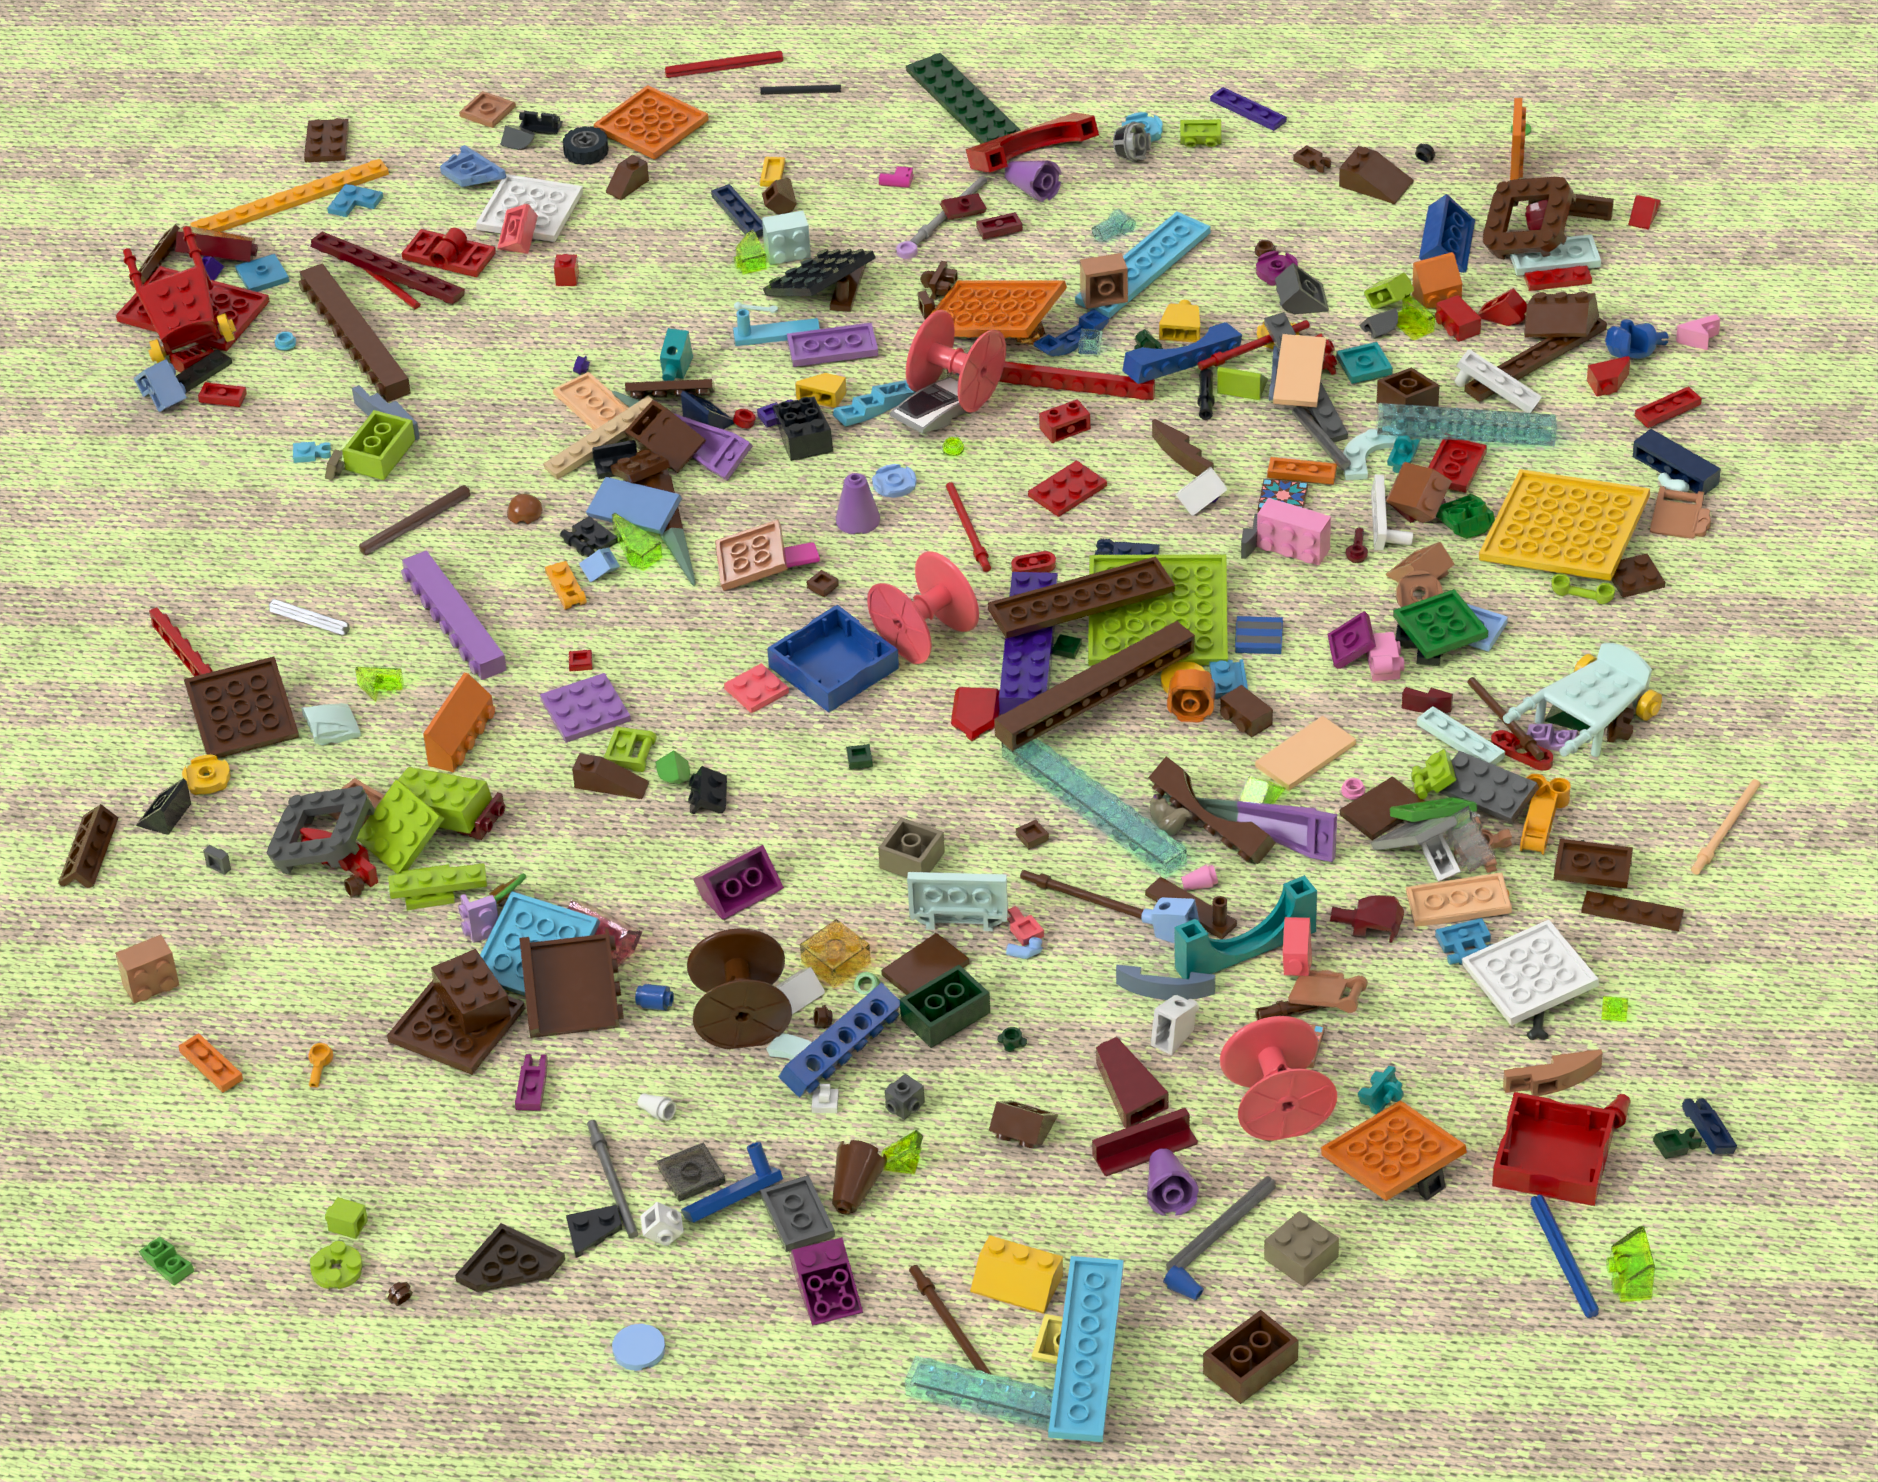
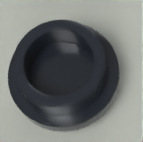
(1425, 152)

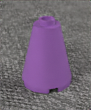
(1035, 178)
(857, 507)
(1170, 1184)

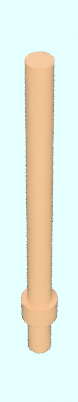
(1707, 853)

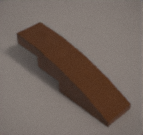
(1178, 447)

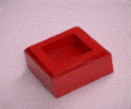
(580, 660)

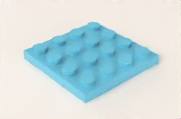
(533, 919)

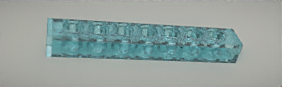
(1466, 424)

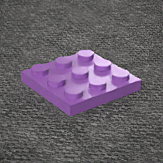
(585, 707)

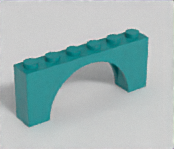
(1206, 955)

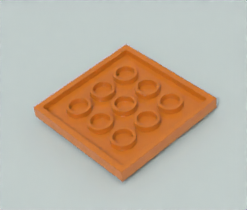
(651, 122)
(1393, 1150)

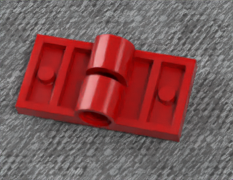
(449, 252)

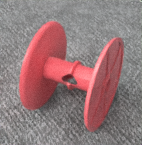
(934, 350)
(943, 594)
(1272, 1062)

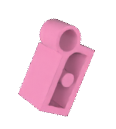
(1384, 658)

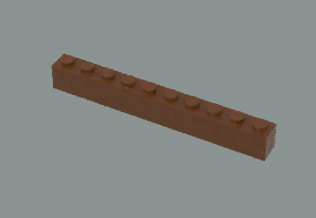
(354, 333)
(1094, 685)

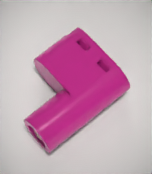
(901, 178)

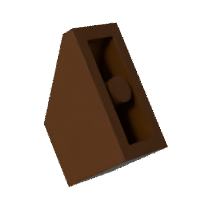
(628, 177)

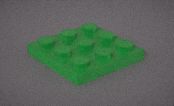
(1440, 623)

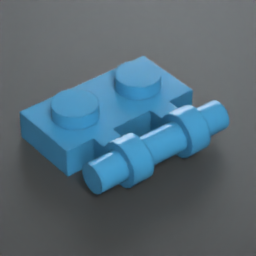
(1461, 936)

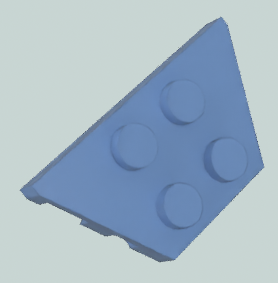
(471, 168)

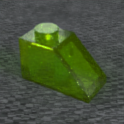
(750, 254)
(1261, 791)

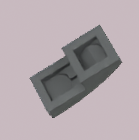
(1249, 539)

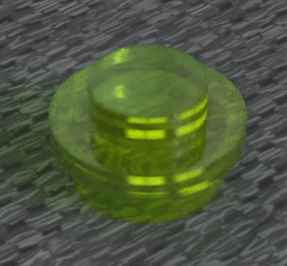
(953, 446)

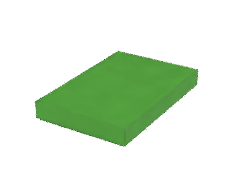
(1431, 809)

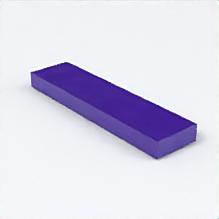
(1248, 108)

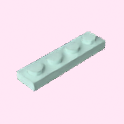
(1459, 736)

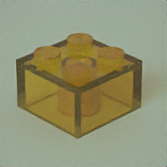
(835, 953)

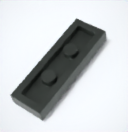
(203, 369)

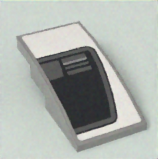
(930, 407)

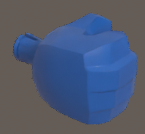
(1634, 340)

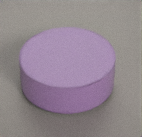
(906, 250)

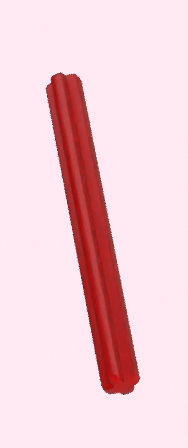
(723, 64)

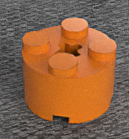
(1191, 695)

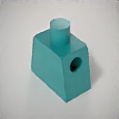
(675, 363)

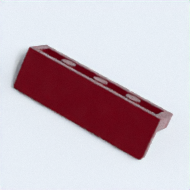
(1137, 1143)

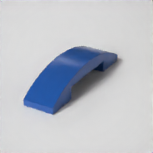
(1069, 340)

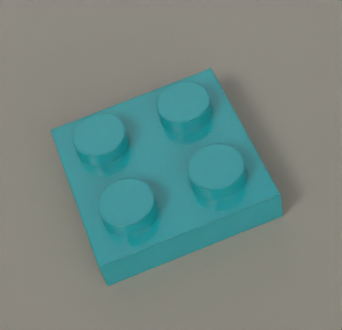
(1364, 362)

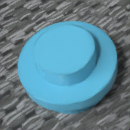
(285, 341)

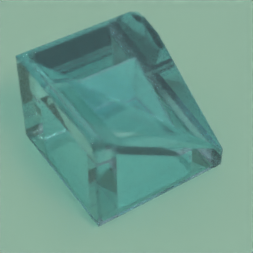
(1090, 342)

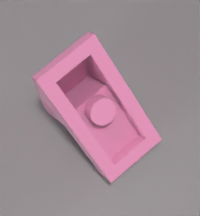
(1697, 332)

